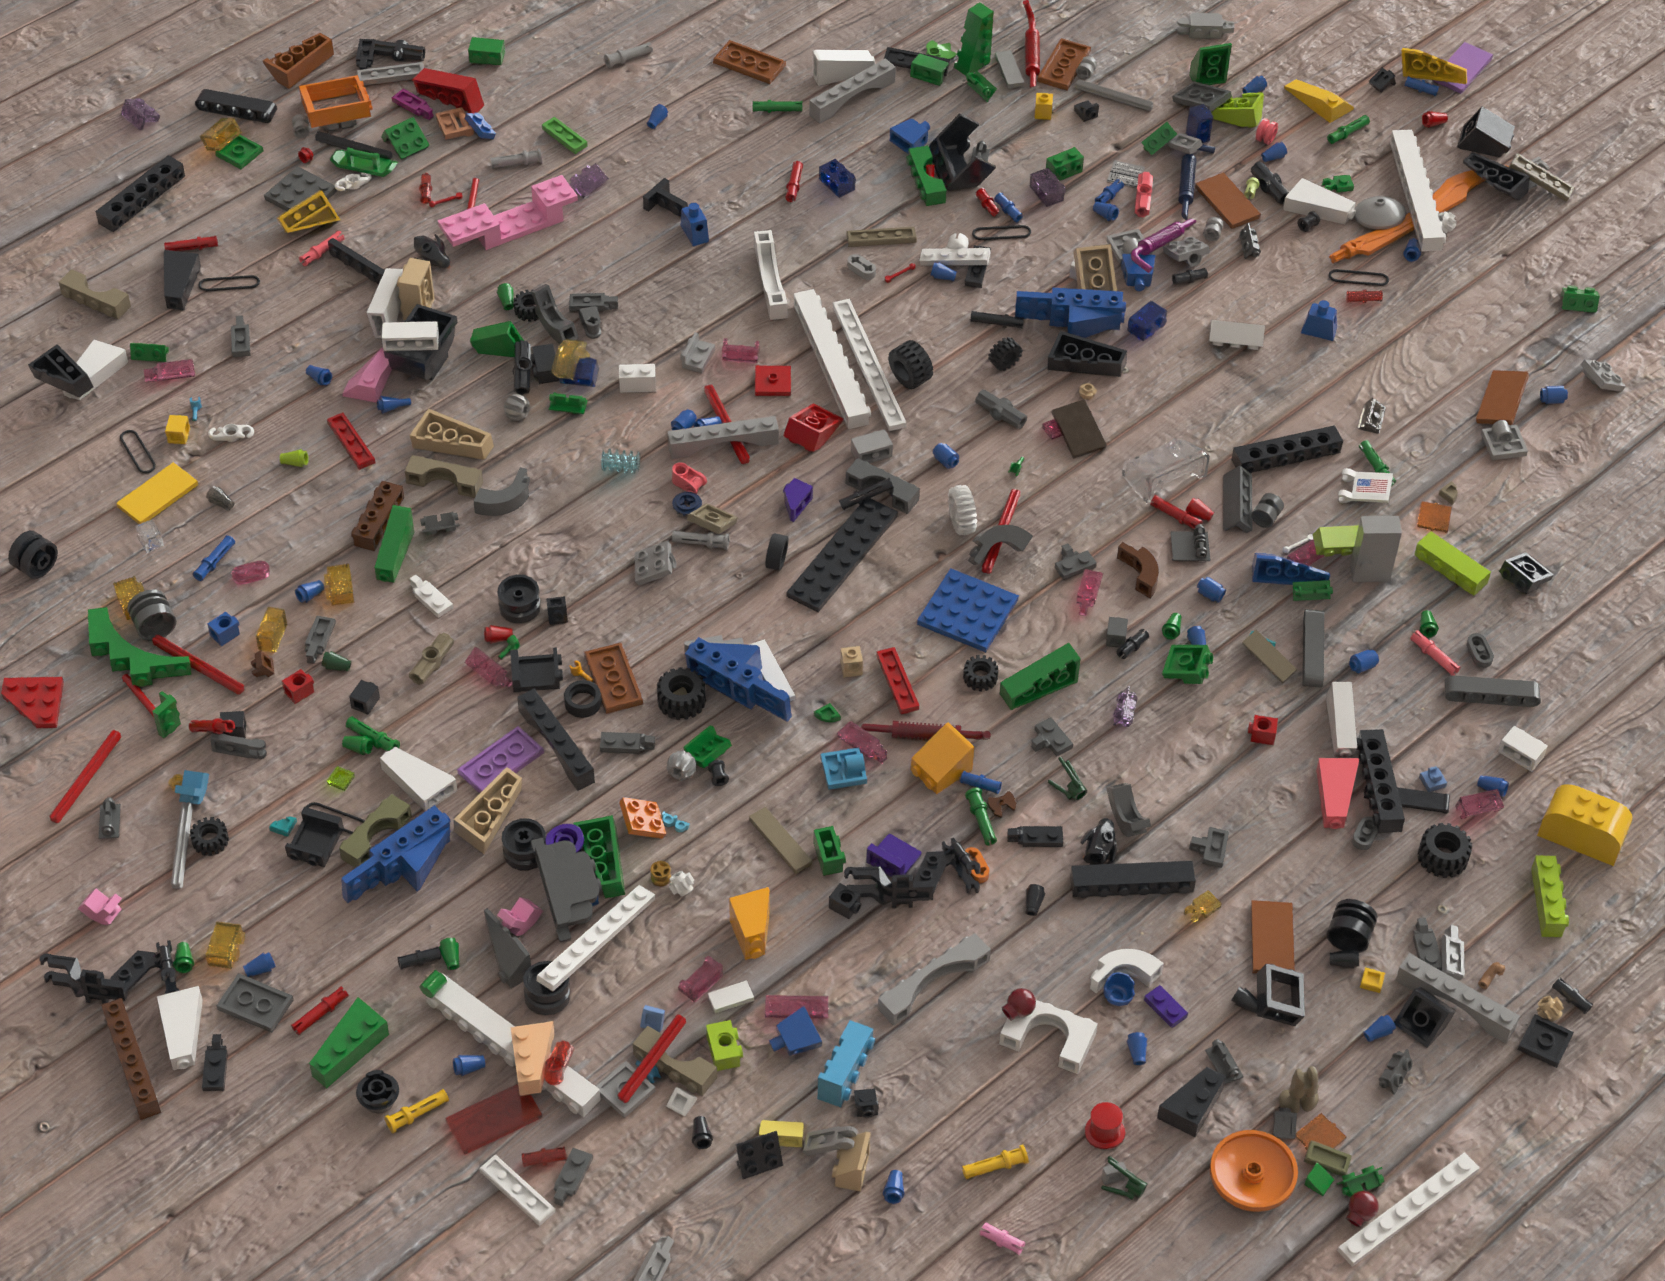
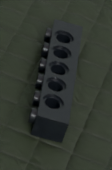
(140, 193)
(1288, 449)
(1380, 781)

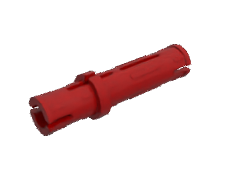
(793, 184)
(198, 243)
(1183, 517)
(216, 726)
(327, 1004)

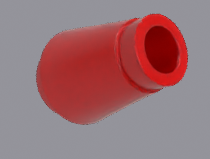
(1434, 118)
(1199, 509)
(497, 634)

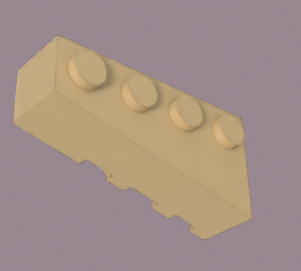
(449, 436)
(486, 813)

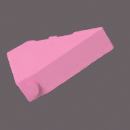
(370, 379)

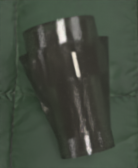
(220, 498)

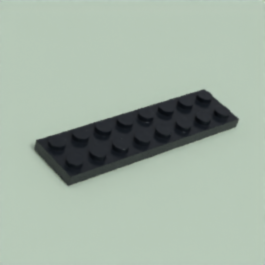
(842, 554)

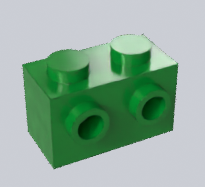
(486, 51)
(1066, 163)
(828, 850)

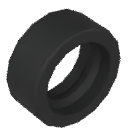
(776, 551)
(587, 710)

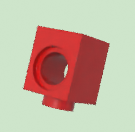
(298, 686)
(1263, 729)

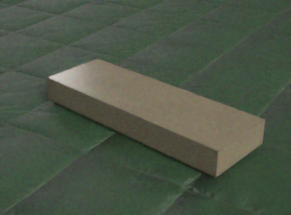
(1269, 656)

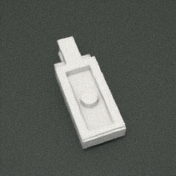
(430, 596)

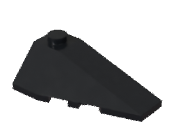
(1502, 178)

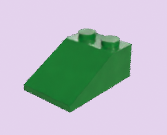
(1211, 64)

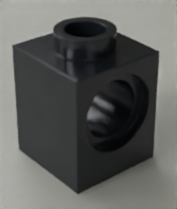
(840, 896)

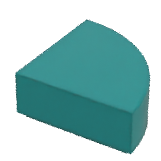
(283, 826)

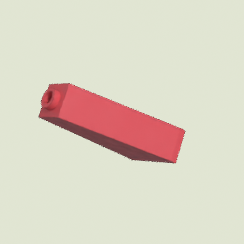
(1335, 786)

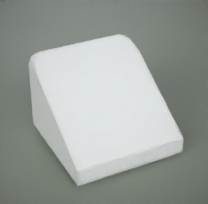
(681, 1101)

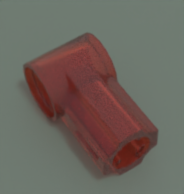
(558, 1062)

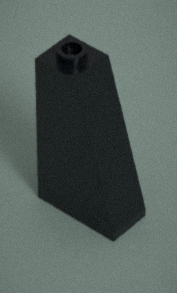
(179, 277)

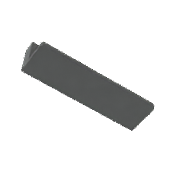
(1237, 499)

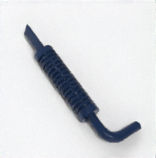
(1187, 179)

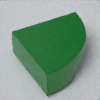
(827, 714)

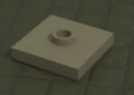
(712, 518)

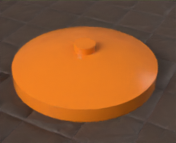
(1253, 1170)

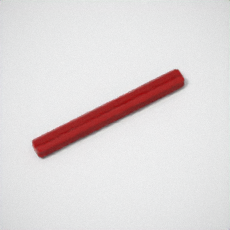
(651, 1058)

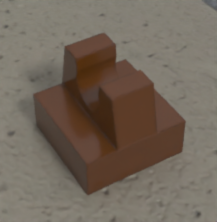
(263, 665)

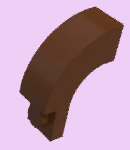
(1144, 564)

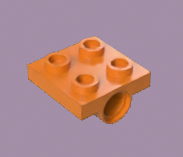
(642, 818)

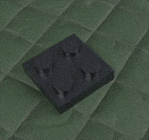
(1545, 1040)

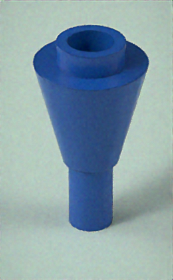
(389, 403)

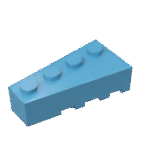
(844, 1064)

